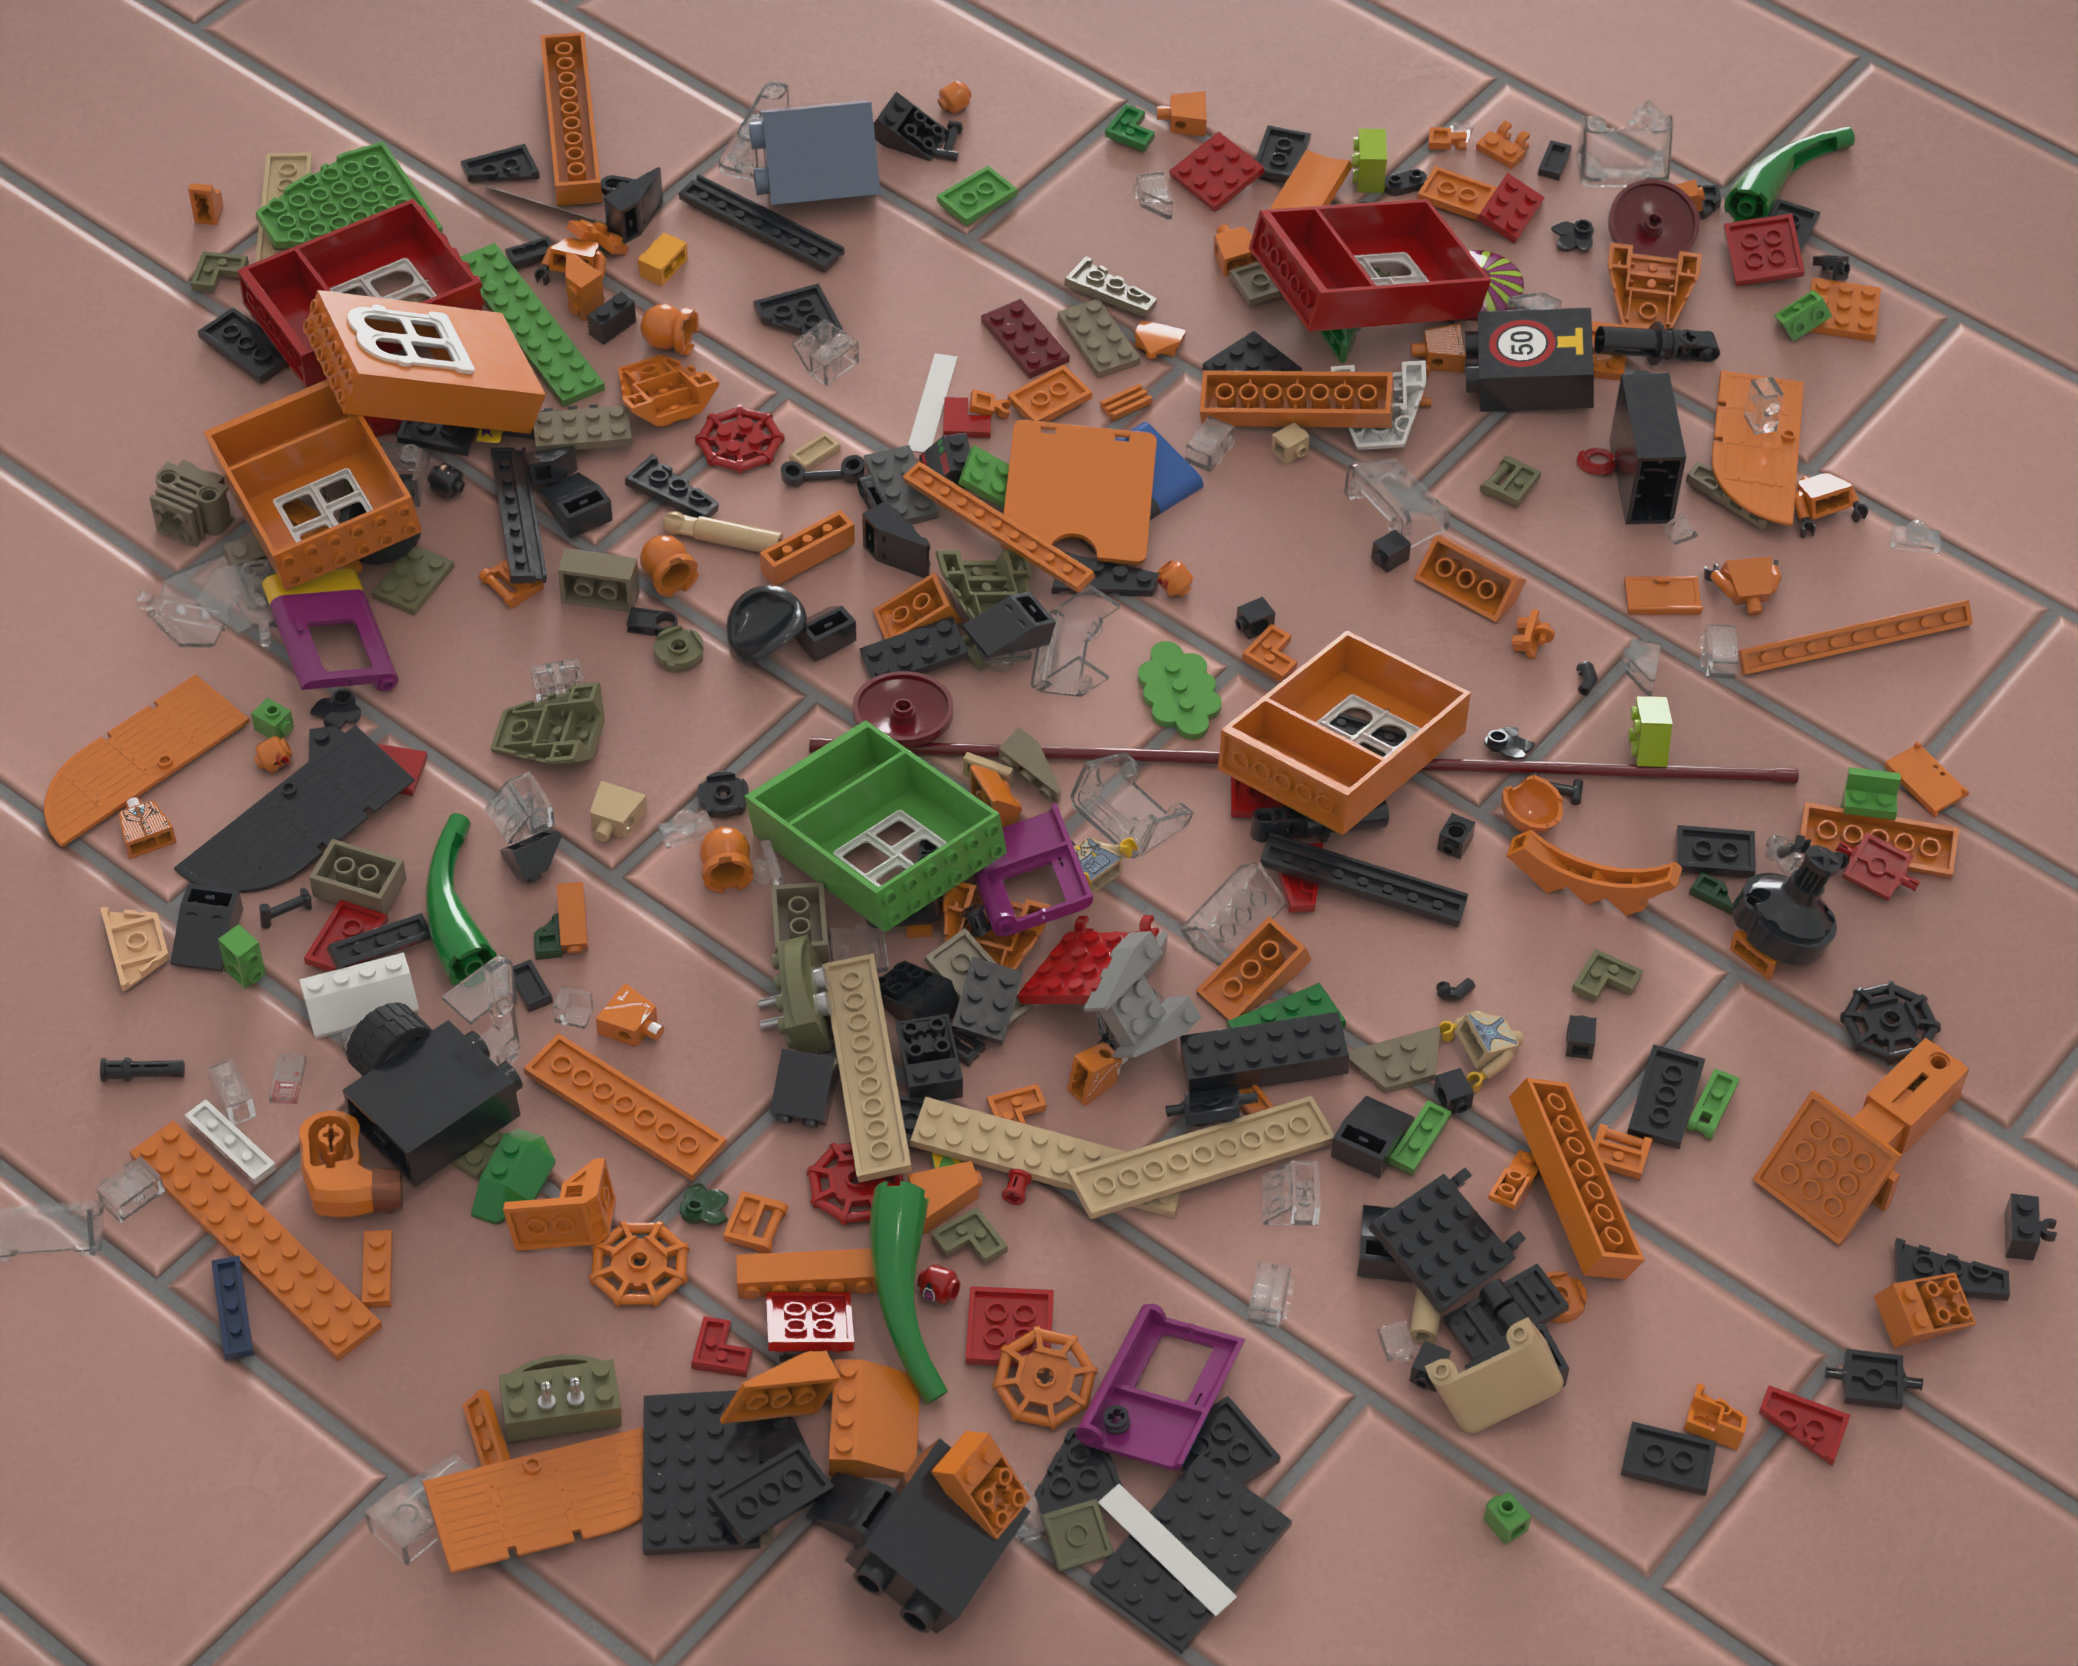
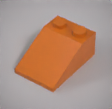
(916, 607)

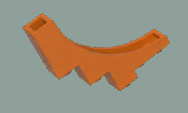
(1591, 882)

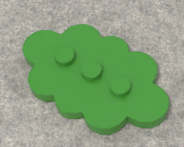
(1179, 690)

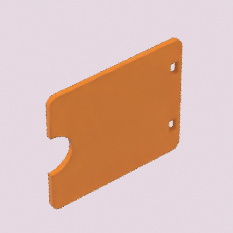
(1083, 486)

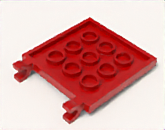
(1076, 965)

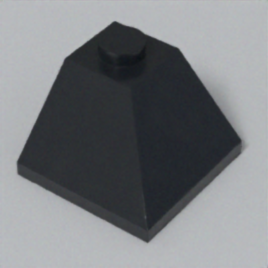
(532, 855)

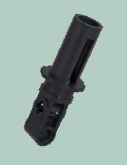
(1657, 343)
(1276, 821)

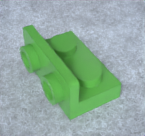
(1803, 315)

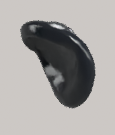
(763, 622)

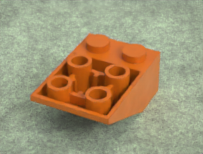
(1924, 1309)
(982, 1482)

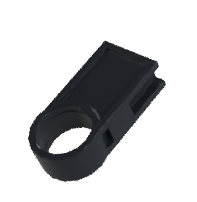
(869, 491)
(646, 621)

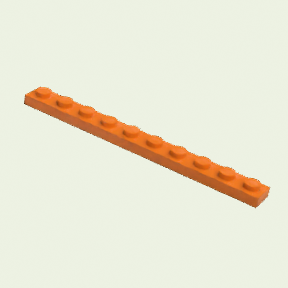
(999, 527)
(1855, 637)

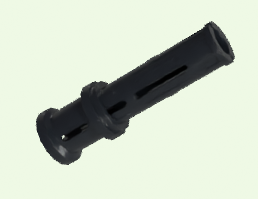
(127, 1069)

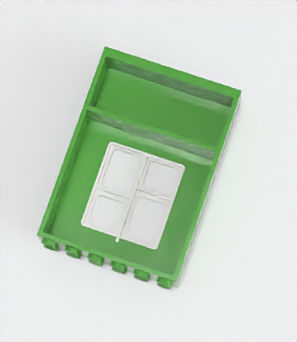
(851, 795)

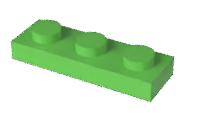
(1420, 1137)

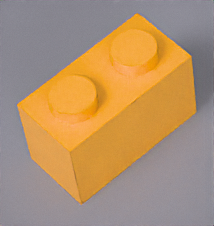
(662, 259)

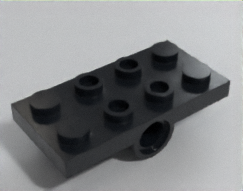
(1501, 1304)

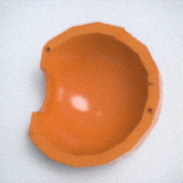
(1532, 805)

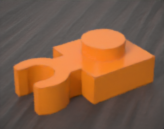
(986, 404)

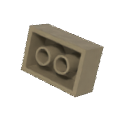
(598, 580)
(357, 876)
(801, 912)

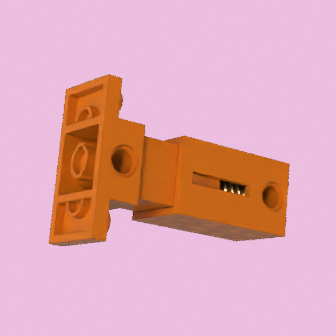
(1911, 1102)

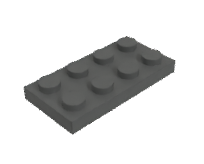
(887, 472)

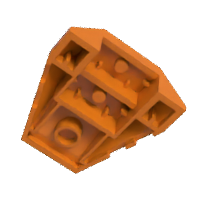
(1651, 286)
(665, 390)
(1005, 950)

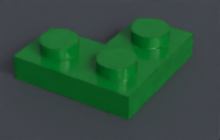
(1126, 128)

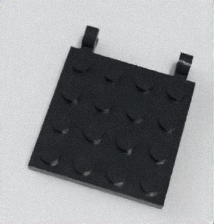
(1443, 1241)

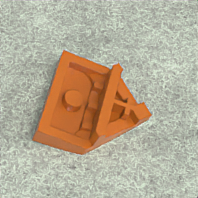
(1158, 339)

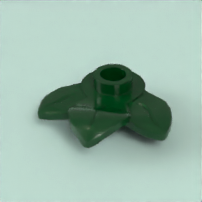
(703, 1205)

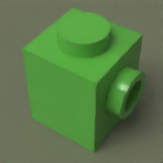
(272, 719)
(1506, 1517)

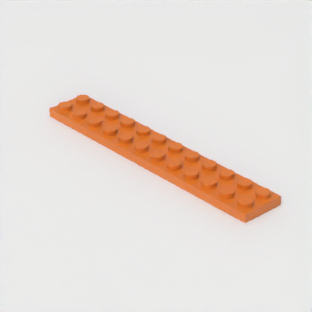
(264, 1245)

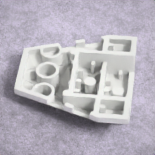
(1407, 396)

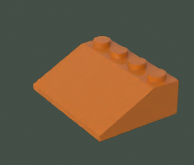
(873, 1421)

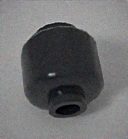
(446, 480)

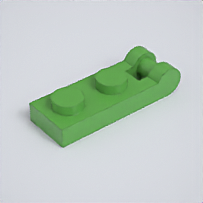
(1713, 1103)

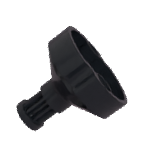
(1787, 913)

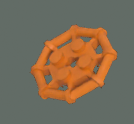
(639, 1277)
(1054, 1391)

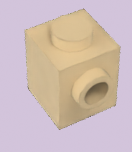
(1290, 443)

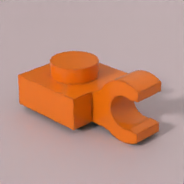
(1443, 138)

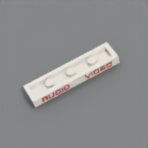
(230, 1142)

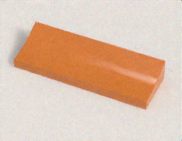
(1313, 182)
(1929, 843)

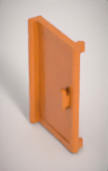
(1677, 597)
(1930, 786)

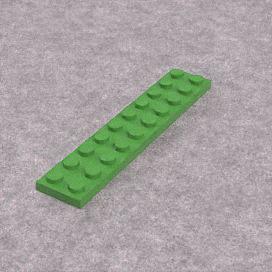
(535, 329)

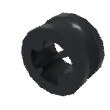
(1123, 1423)

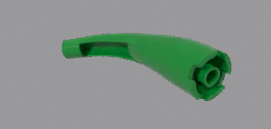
(1760, 185)
(453, 931)
(895, 1244)

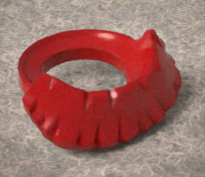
(1586, 465)

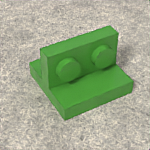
(1871, 793)

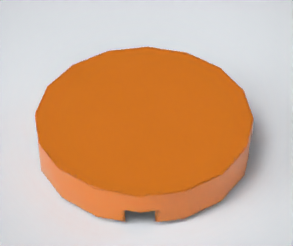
(1573, 1293)

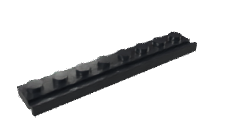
(762, 223)
(518, 515)
(1364, 879)

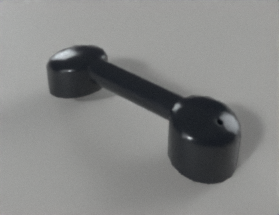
(851, 468)

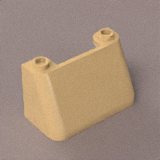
(1500, 1384)

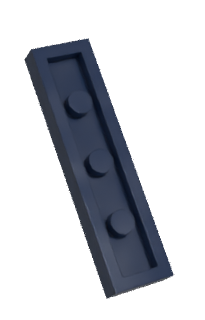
(232, 1308)

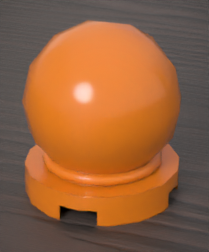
(669, 328)
(668, 565)
(725, 860)

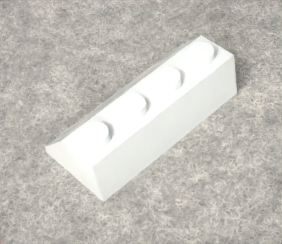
(348, 994)

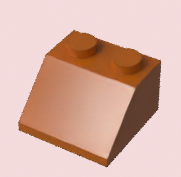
(583, 287)
(996, 793)

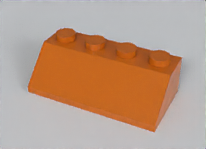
(1469, 578)

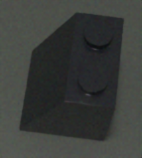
(804, 1088)

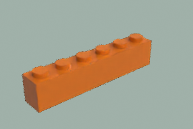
(805, 1272)

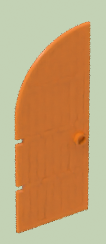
(1757, 468)
(137, 757)
(538, 1500)

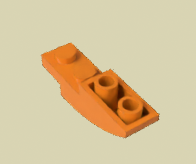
(1515, 1181)

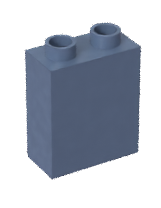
(816, 152)

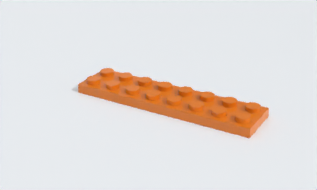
(625, 1106)

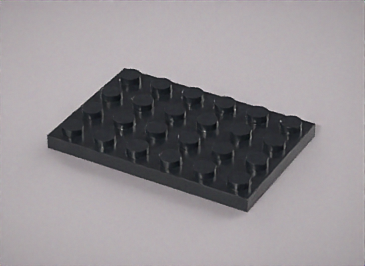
(686, 1461)
(1219, 1525)

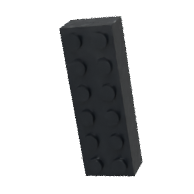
(1265, 1053)

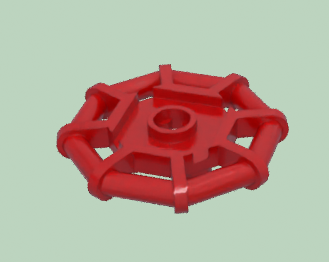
(746, 453)
(840, 1185)

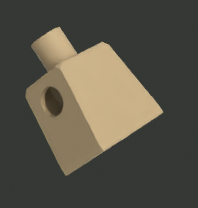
(616, 811)

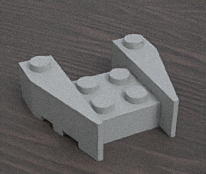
(1130, 1003)

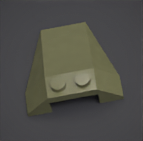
(984, 583)
(553, 729)

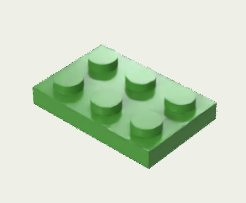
(977, 195)
(985, 476)

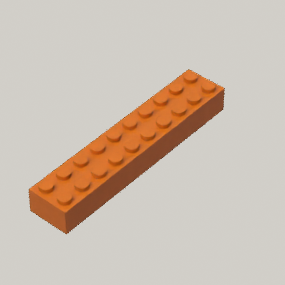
(571, 119)

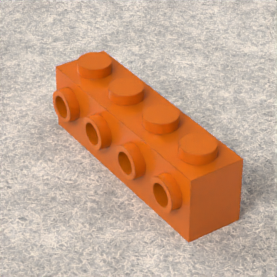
(807, 548)

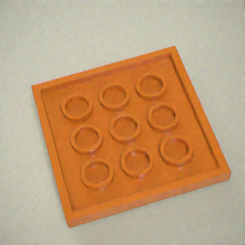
(1827, 1167)

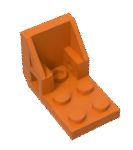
(574, 1219)

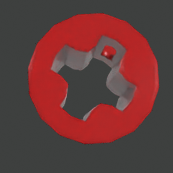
(1016, 1187)

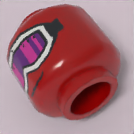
(938, 1284)

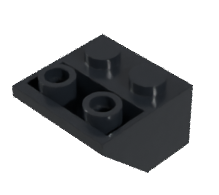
(827, 632)

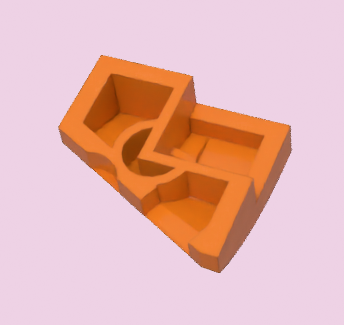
(1715, 1419)

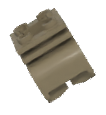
(190, 503)

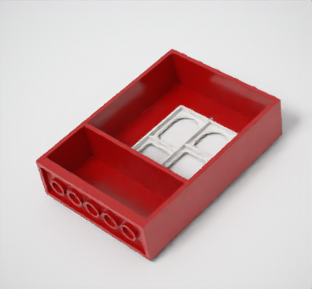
(394, 240)
(1325, 273)

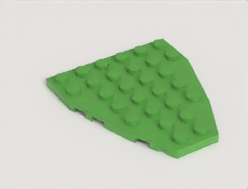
(339, 195)

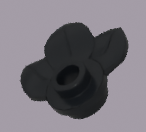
(1574, 235)
(337, 709)
(1508, 743)

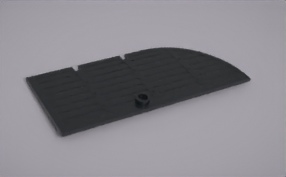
(298, 817)

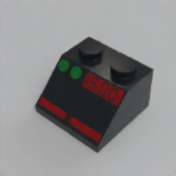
(947, 456)

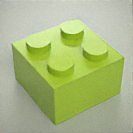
(1369, 160)
(1650, 731)

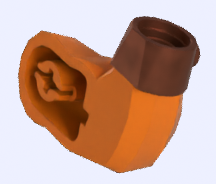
(335, 1174)

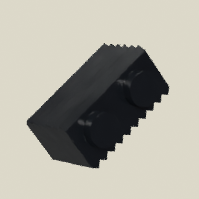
(611, 318)

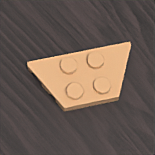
(135, 944)

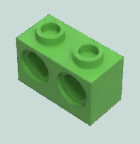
(242, 956)

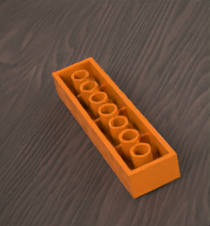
(1298, 397)
(1576, 1179)

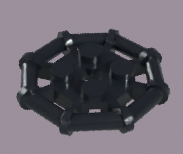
(1882, 1032)

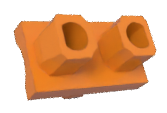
(1534, 633)

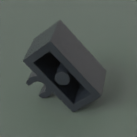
(2024, 1227)

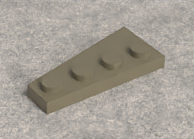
(1100, 284)
(1703, 478)

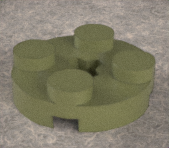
(682, 659)

